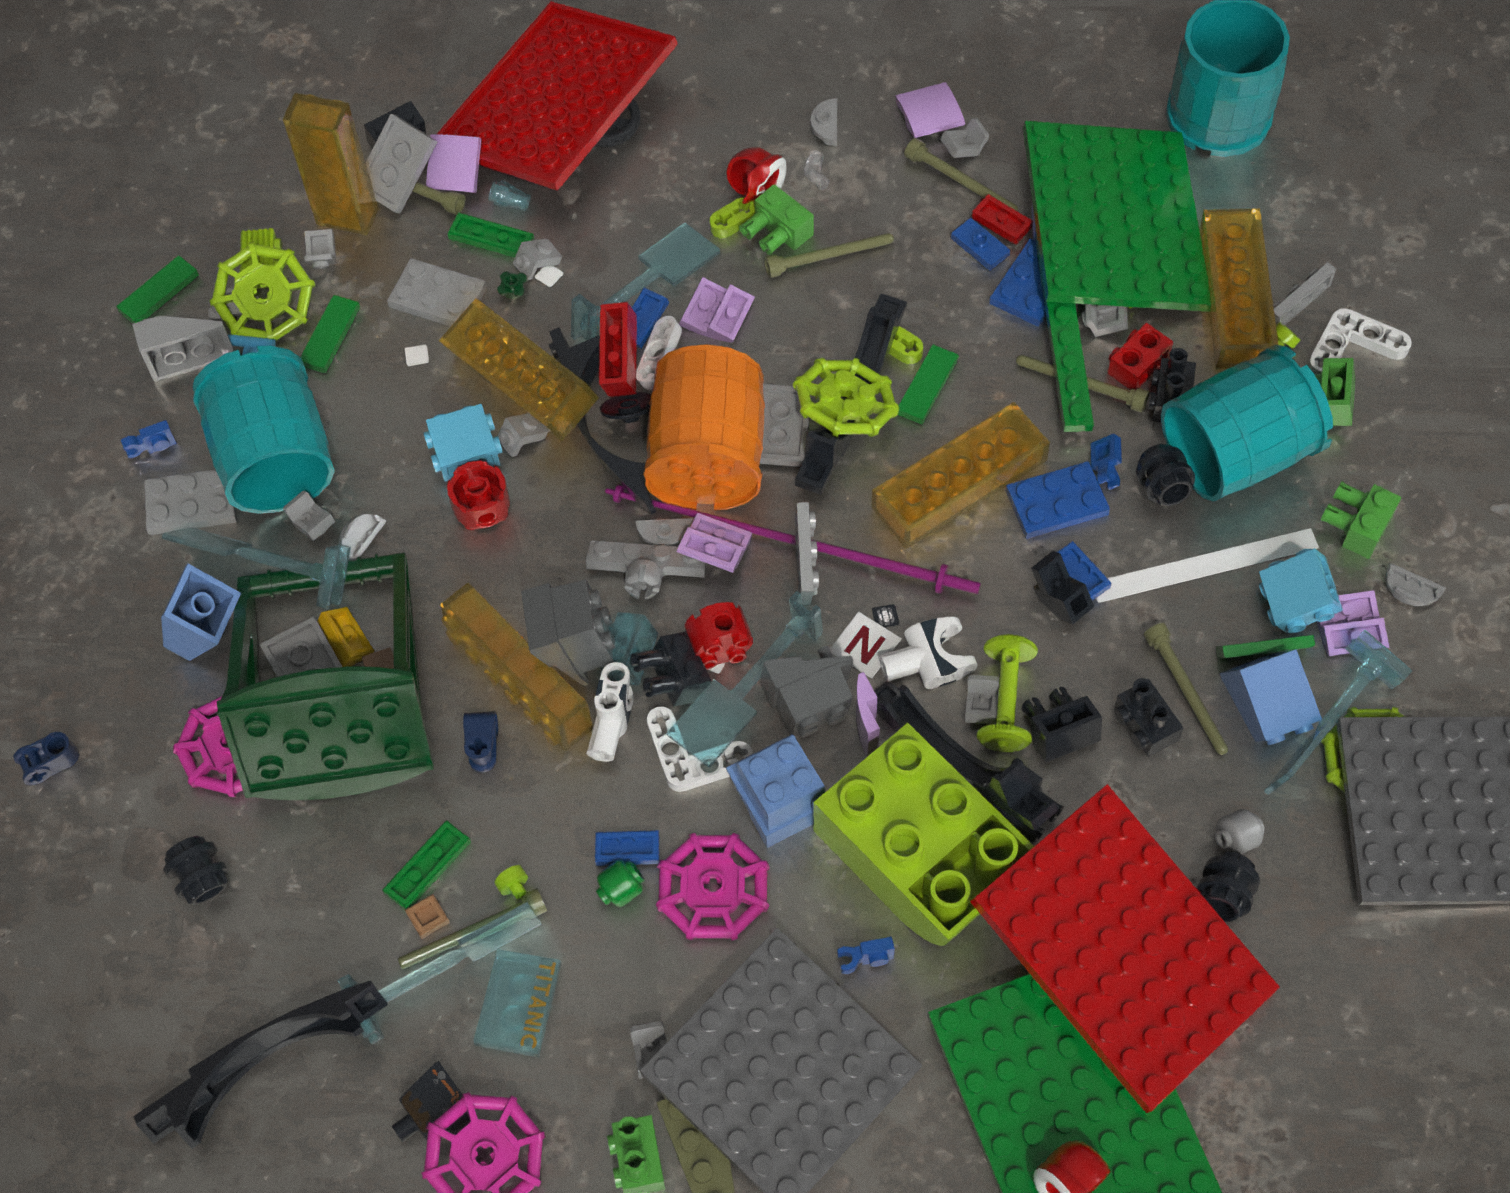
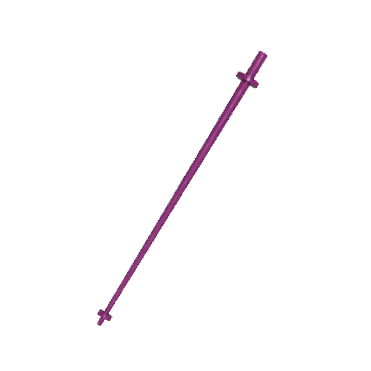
(941, 578)

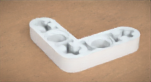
(1346, 333)
(664, 335)
(688, 765)

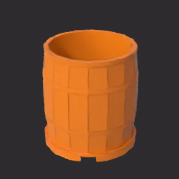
(705, 428)

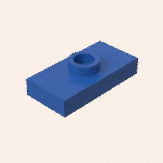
(980, 244)
(648, 309)
(1084, 570)
(636, 846)

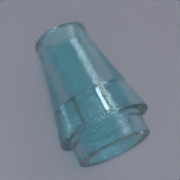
(506, 195)

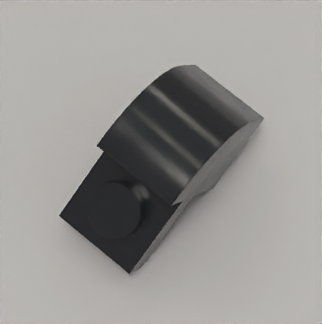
(1058, 591)

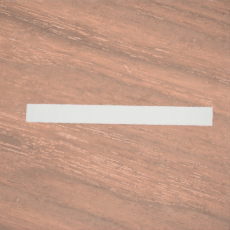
(1209, 564)

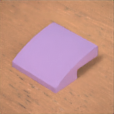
(930, 110)
(454, 163)
(716, 311)
(715, 542)
(1358, 613)
(866, 715)

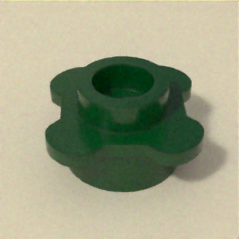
(515, 290)

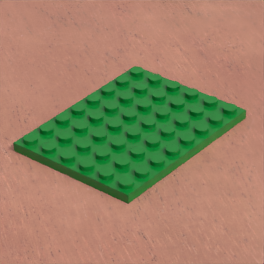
(1115, 217)
(1040, 1084)

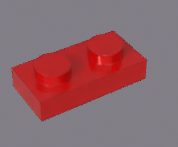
(1002, 219)

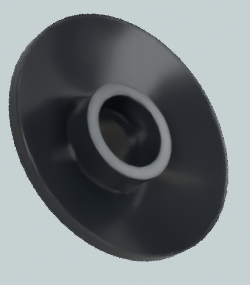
(626, 407)

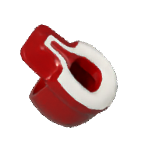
(755, 171)
(1071, 1169)

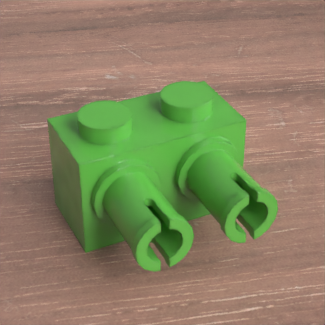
(784, 219)
(1339, 387)
(1368, 526)
(637, 1155)

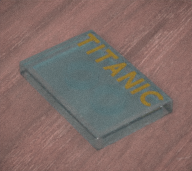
(517, 1003)

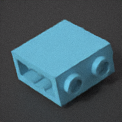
(461, 439)
(1299, 591)

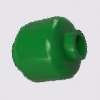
(619, 883)

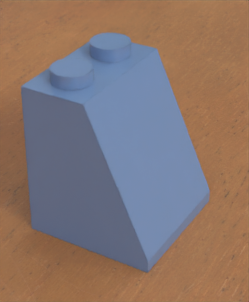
(197, 613)
(1273, 696)

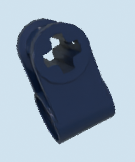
(481, 737)
(43, 757)

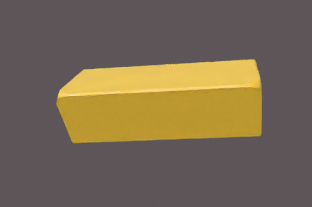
(344, 636)

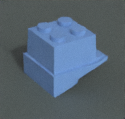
(778, 789)

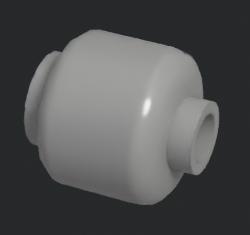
(1239, 831)

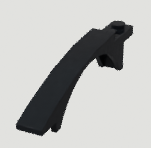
(877, 338)
(584, 362)
(1002, 787)
(195, 1100)

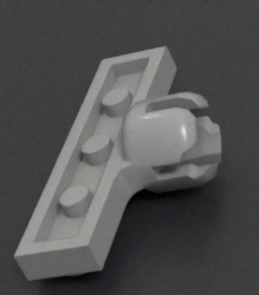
(642, 564)

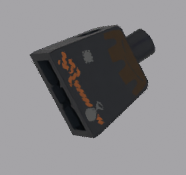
(428, 1101)

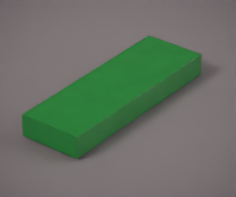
(487, 235)
(157, 290)
(329, 333)
(927, 384)
(1265, 646)
(426, 865)

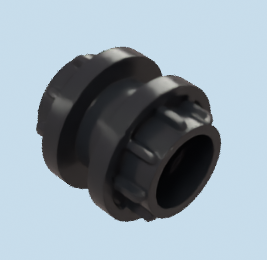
(1165, 474)
(196, 870)
(1229, 885)

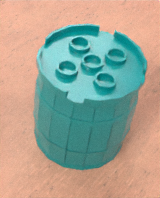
(1228, 76)
(1248, 422)
(263, 428)

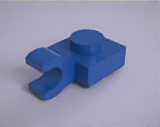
(1105, 455)
(871, 952)

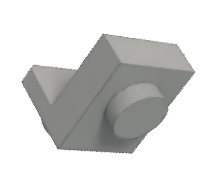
(966, 142)
(320, 248)
(536, 255)
(1105, 319)
(519, 431)
(308, 516)
(982, 699)
(647, 1041)

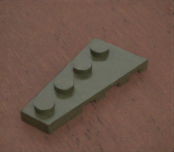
(700, 1160)

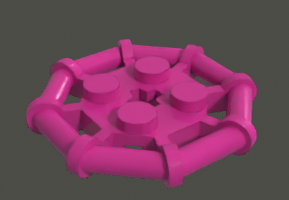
(212, 750)
(724, 899)
(484, 1134)

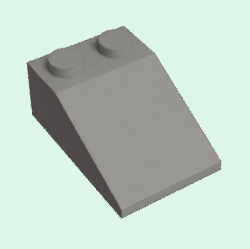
(180, 344)

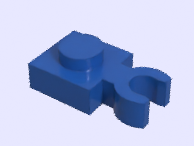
(151, 438)

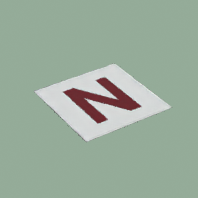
(865, 643)

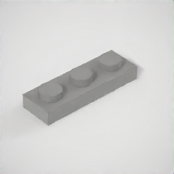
(1303, 295)

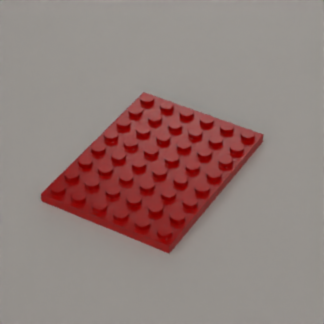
(558, 92)
(1126, 947)

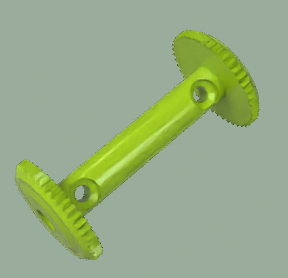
(1009, 650)

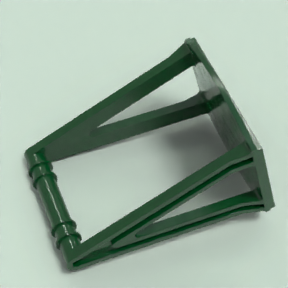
(324, 727)

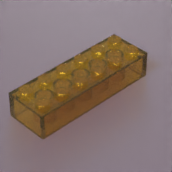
(331, 163)
(1238, 285)
(519, 369)
(960, 475)
(508, 662)

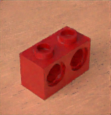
(1141, 358)

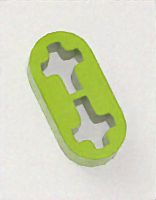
(732, 216)
(903, 341)

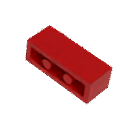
(618, 349)

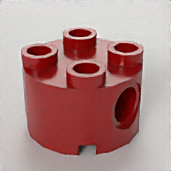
(478, 495)
(719, 634)

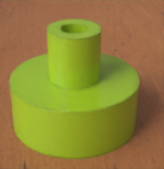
(1286, 336)
(512, 881)

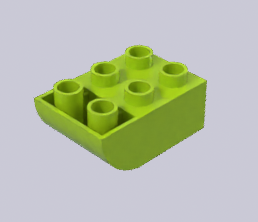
(917, 835)

